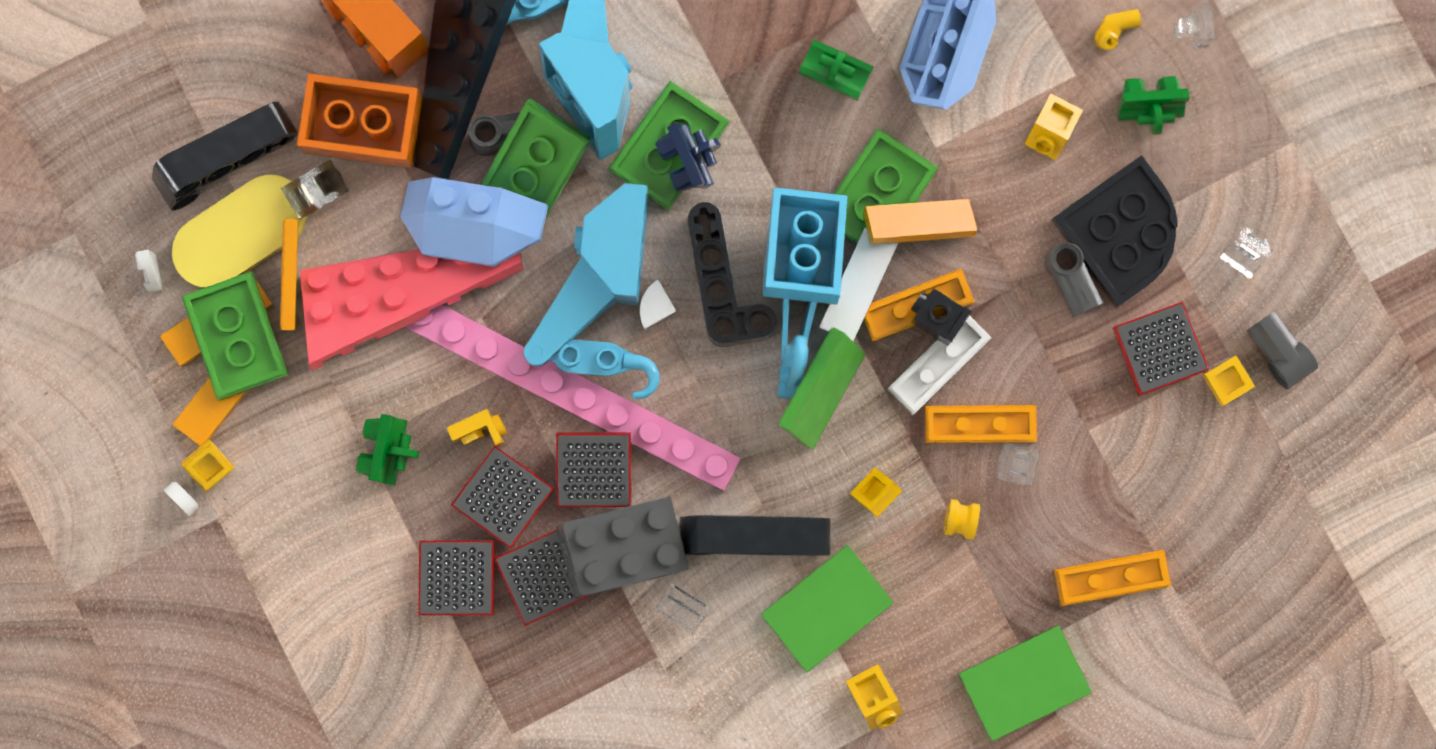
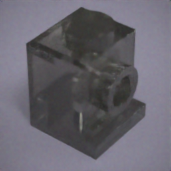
(315, 189)

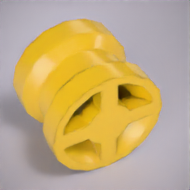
(961, 519)

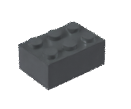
(622, 547)

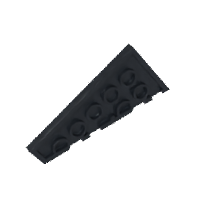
(458, 62)

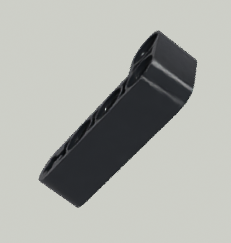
(220, 152)
(721, 275)
(755, 535)

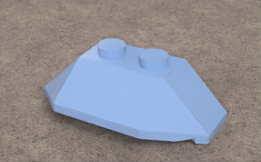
(947, 50)
(470, 220)

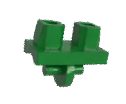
(835, 70)
(1153, 106)
(389, 451)

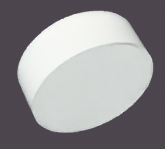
(181, 498)

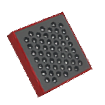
(1160, 348)
(594, 469)
(502, 497)
(456, 577)
(537, 578)

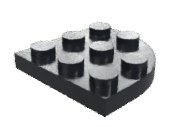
(1123, 230)

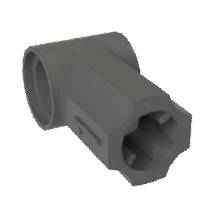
(500, 125)
(1074, 283)
(1287, 358)

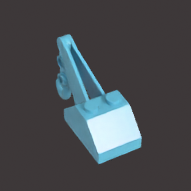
(584, 69)
(804, 265)
(605, 275)

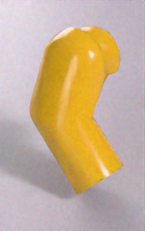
(1112, 26)

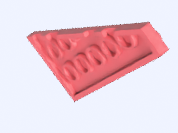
(383, 294)

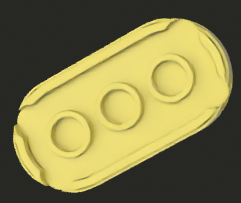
(234, 233)

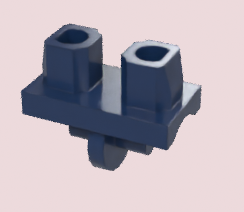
(682, 143)

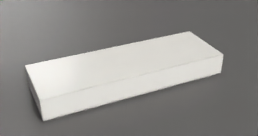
(858, 286)
(938, 366)

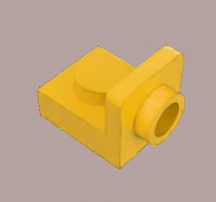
(1053, 127)
(471, 428)
(875, 698)

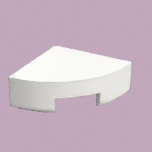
(148, 262)
(655, 306)

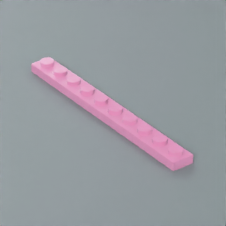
(578, 396)

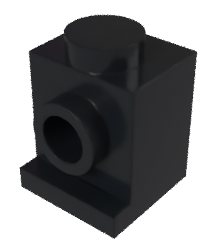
(944, 329)

